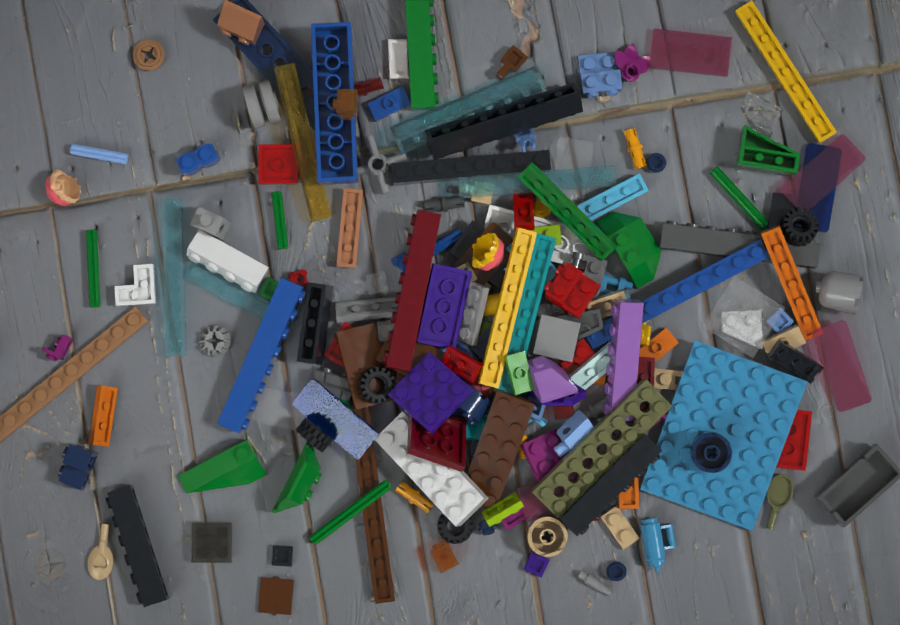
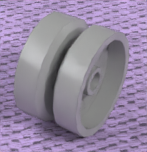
(261, 104)

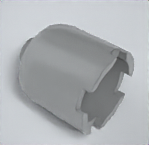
(840, 291)

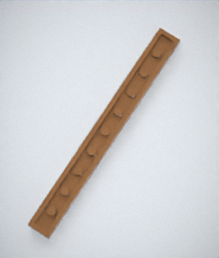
(71, 372)

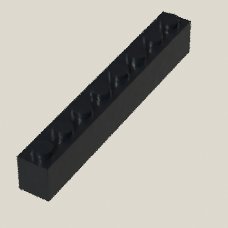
(503, 121)
(453, 168)

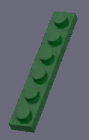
(567, 211)

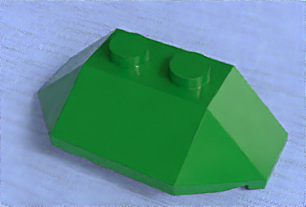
(634, 244)
(300, 481)

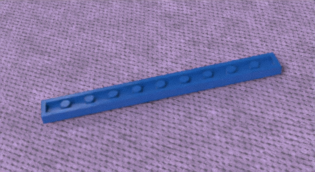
(691, 286)

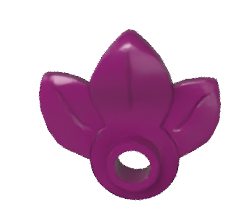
(630, 60)

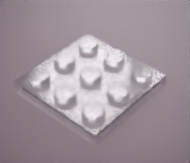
(743, 317)

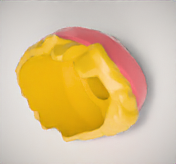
(488, 252)

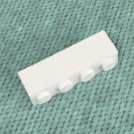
(227, 261)

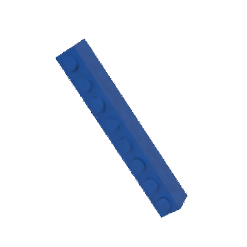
(261, 354)

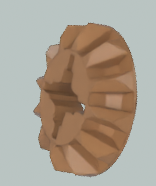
(147, 46)

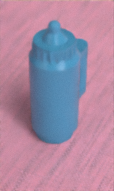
(653, 541)

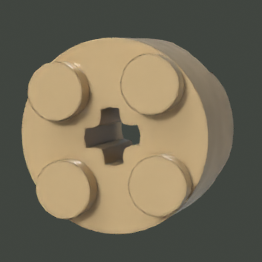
(557, 540)

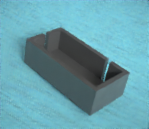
(859, 485)

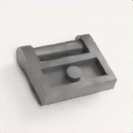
(593, 268)

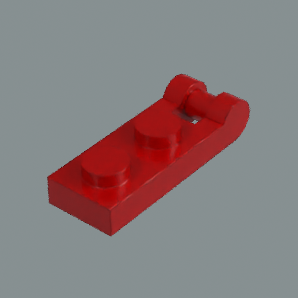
(523, 211)

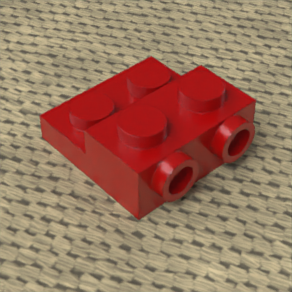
(571, 290)

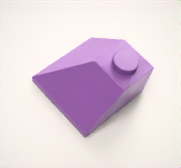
(549, 380)

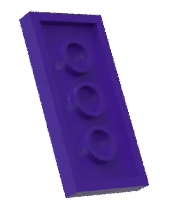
(443, 306)

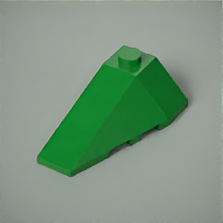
(228, 469)

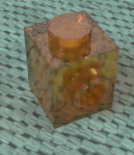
(346, 103)
(443, 556)

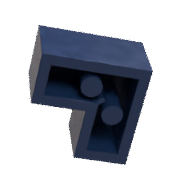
(78, 466)

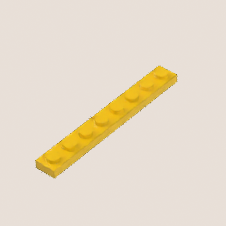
(785, 71)
(507, 307)

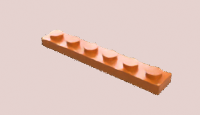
(791, 281)

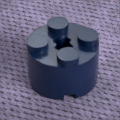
(473, 408)
(722, 452)

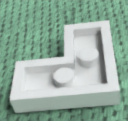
(142, 291)

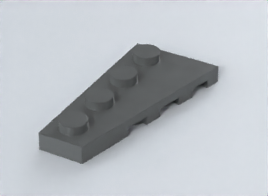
(590, 321)

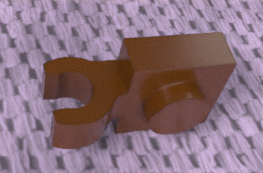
(512, 61)

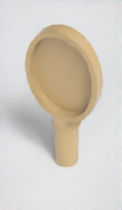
(101, 557)

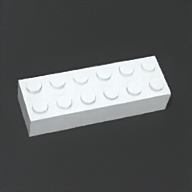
(447, 488)

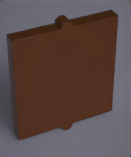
(276, 596)

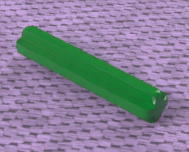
(279, 219)

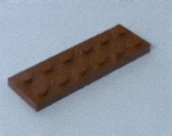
(499, 444)

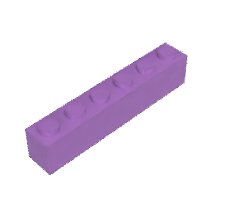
(623, 351)

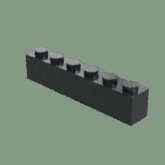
(610, 485)
(138, 546)

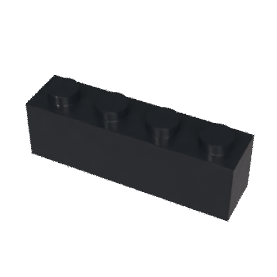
(315, 323)

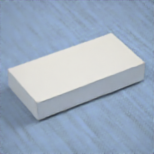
(398, 59)

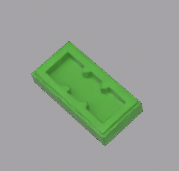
(519, 372)

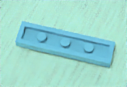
(614, 197)

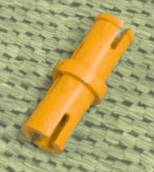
(635, 148)
(414, 497)

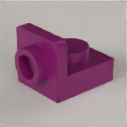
(62, 346)

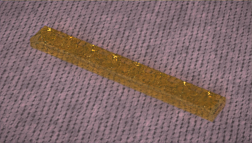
(302, 141)

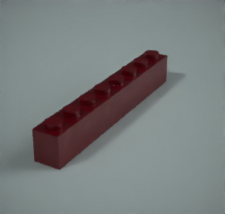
(413, 290)

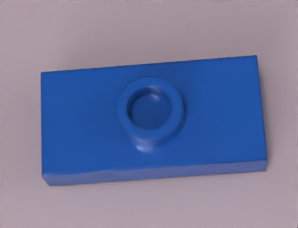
(389, 104)

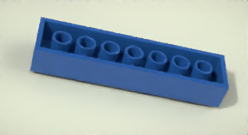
(332, 71)

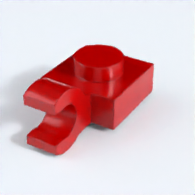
(582, 354)

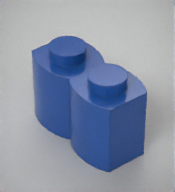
(193, 162)

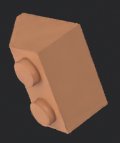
(240, 23)

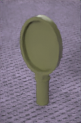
(778, 496)

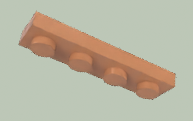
(349, 228)

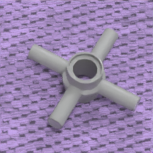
(386, 162)

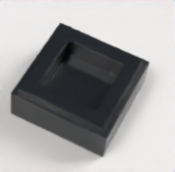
(282, 555)

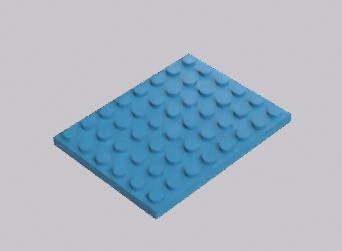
(747, 407)

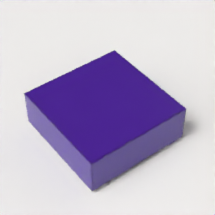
(536, 564)

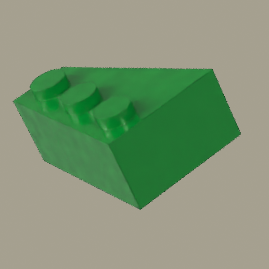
(764, 154)

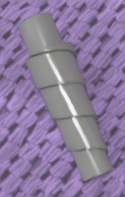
(593, 582)

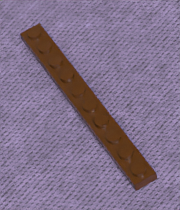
(374, 523)

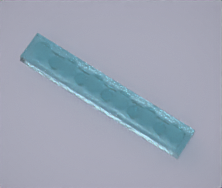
(229, 291)

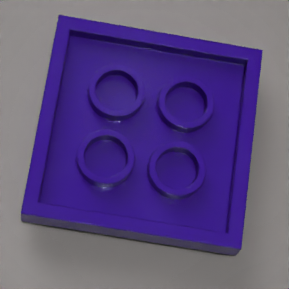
(430, 393)

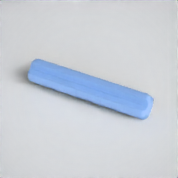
(100, 154)

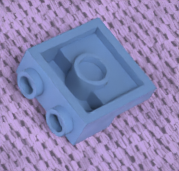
(599, 74)

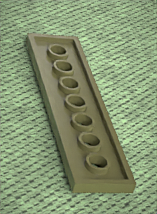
(588, 448)

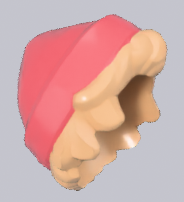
(62, 188)

